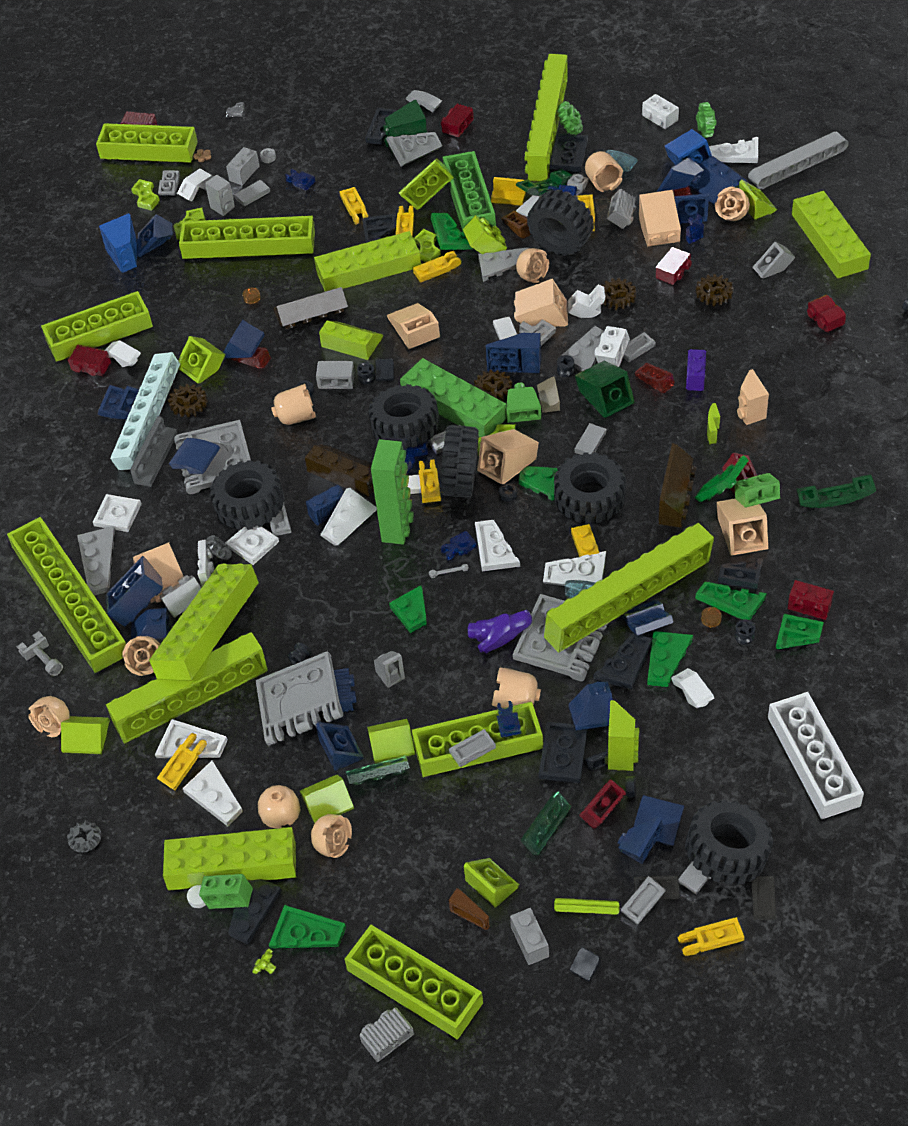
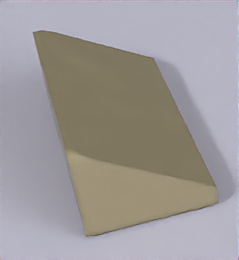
(548, 395)

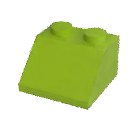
(200, 359)

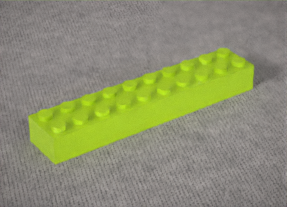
(546, 117)
(627, 587)
(68, 594)

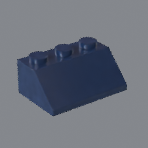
(715, 178)
(133, 592)

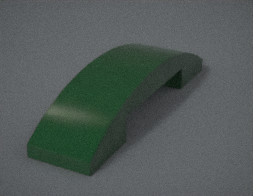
(556, 178)
(836, 495)

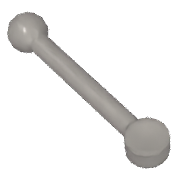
(433, 573)

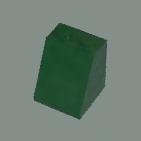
(405, 121)
(605, 388)

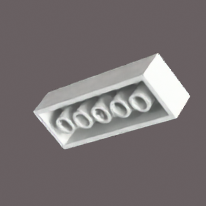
(815, 755)

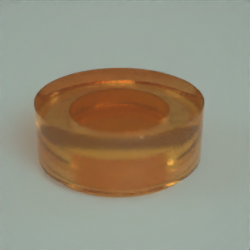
(251, 295)
(711, 617)

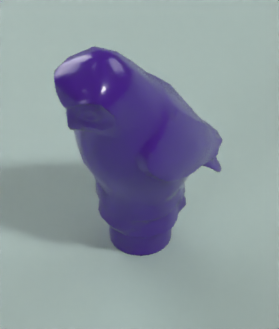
(499, 630)

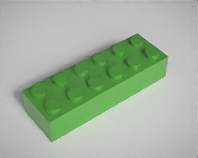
(468, 188)
(457, 398)
(392, 491)

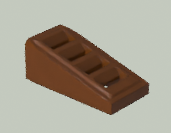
(517, 225)
(467, 909)

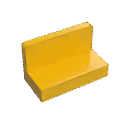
(507, 192)

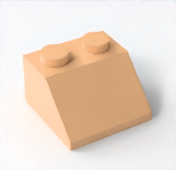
(752, 399)

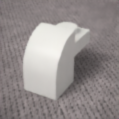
(586, 305)

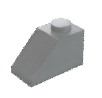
(774, 260)
(390, 668)

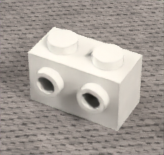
(660, 111)
(612, 345)

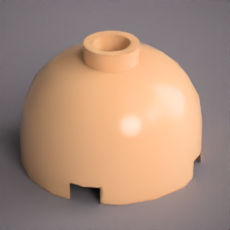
(732, 204)
(532, 264)
(137, 654)
(48, 714)
(278, 806)
(331, 835)

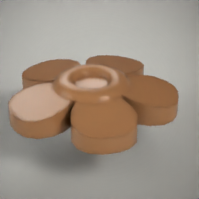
(202, 155)

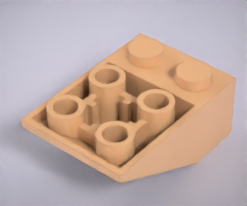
(415, 325)

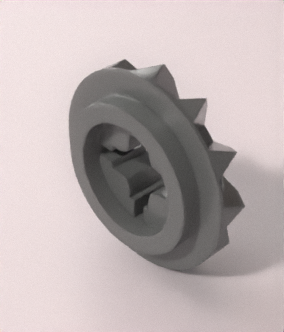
(218, 547)
(79, 844)

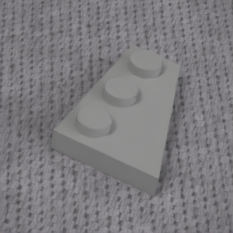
(413, 146)
(498, 262)
(584, 349)

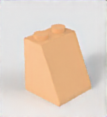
(659, 218)
(541, 302)
(506, 454)
(743, 527)
(165, 564)

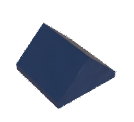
(244, 341)
(338, 744)

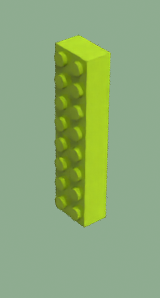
(247, 237)
(204, 622)
(167, 699)

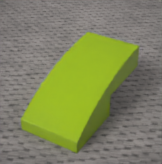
(713, 424)

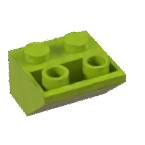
(483, 236)

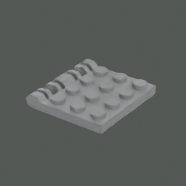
(232, 450)
(539, 652)
(295, 695)

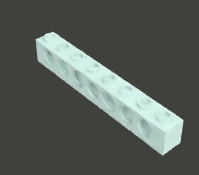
(145, 409)

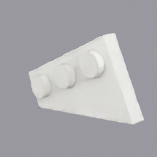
(737, 153)
(347, 516)
(493, 548)
(204, 564)
(581, 568)
(177, 734)
(213, 794)

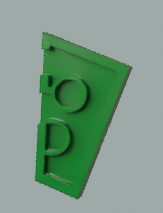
(447, 233)
(721, 482)
(734, 602)
(665, 656)
(306, 930)

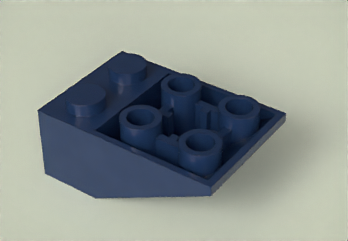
(515, 354)

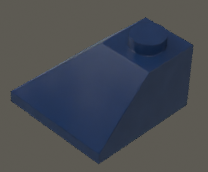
(682, 175)
(690, 205)
(153, 235)
(152, 623)
(591, 706)
(640, 839)

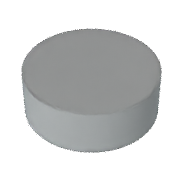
(268, 155)

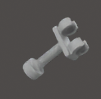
(53, 666)

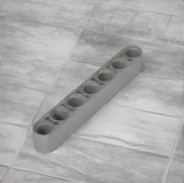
(797, 160)

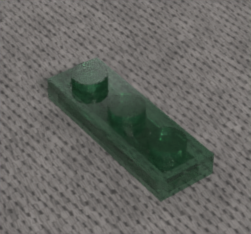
(377, 771)
(546, 823)

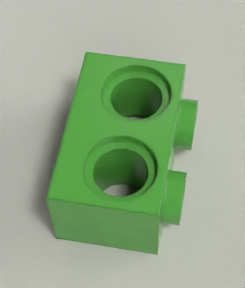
(757, 490)
(225, 891)

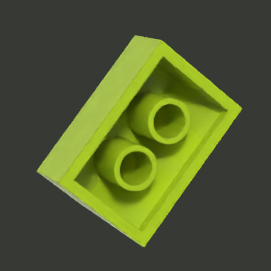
(426, 184)
(349, 339)
(622, 739)

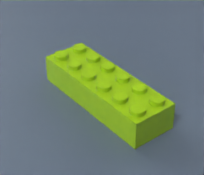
(147, 142)
(831, 234)
(367, 261)
(97, 325)
(434, 741)
(253, 853)
(414, 981)

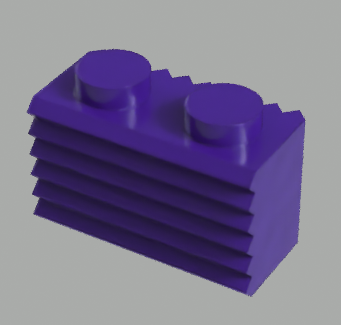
(696, 370)

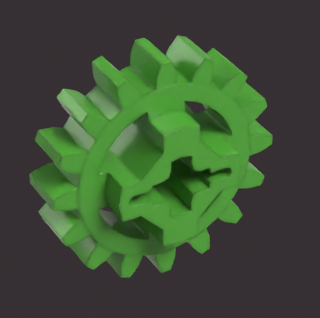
(570, 118)
(706, 119)

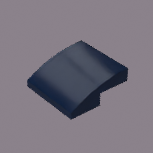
(118, 402)
(194, 455)
(647, 617)
(669, 813)

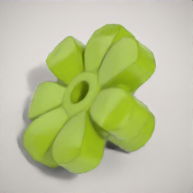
(264, 963)

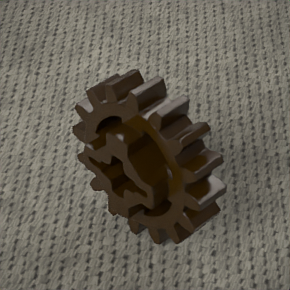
(714, 290)
(619, 293)
(494, 384)
(187, 400)

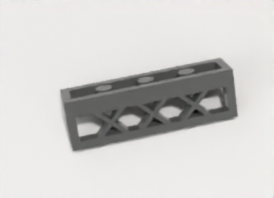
(152, 453)

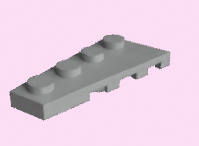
(97, 558)

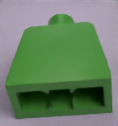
(522, 404)

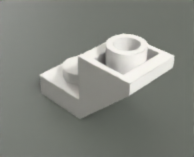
(192, 183)
(123, 353)
(693, 688)

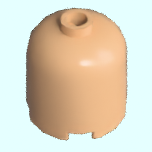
(603, 171)
(293, 405)
(515, 687)

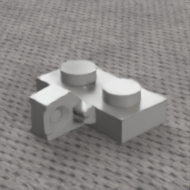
(542, 327)

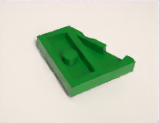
(538, 479)
(410, 609)
(798, 631)

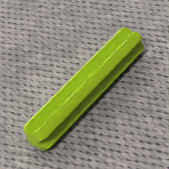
(586, 906)

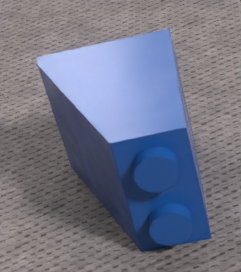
(688, 145)
(120, 242)

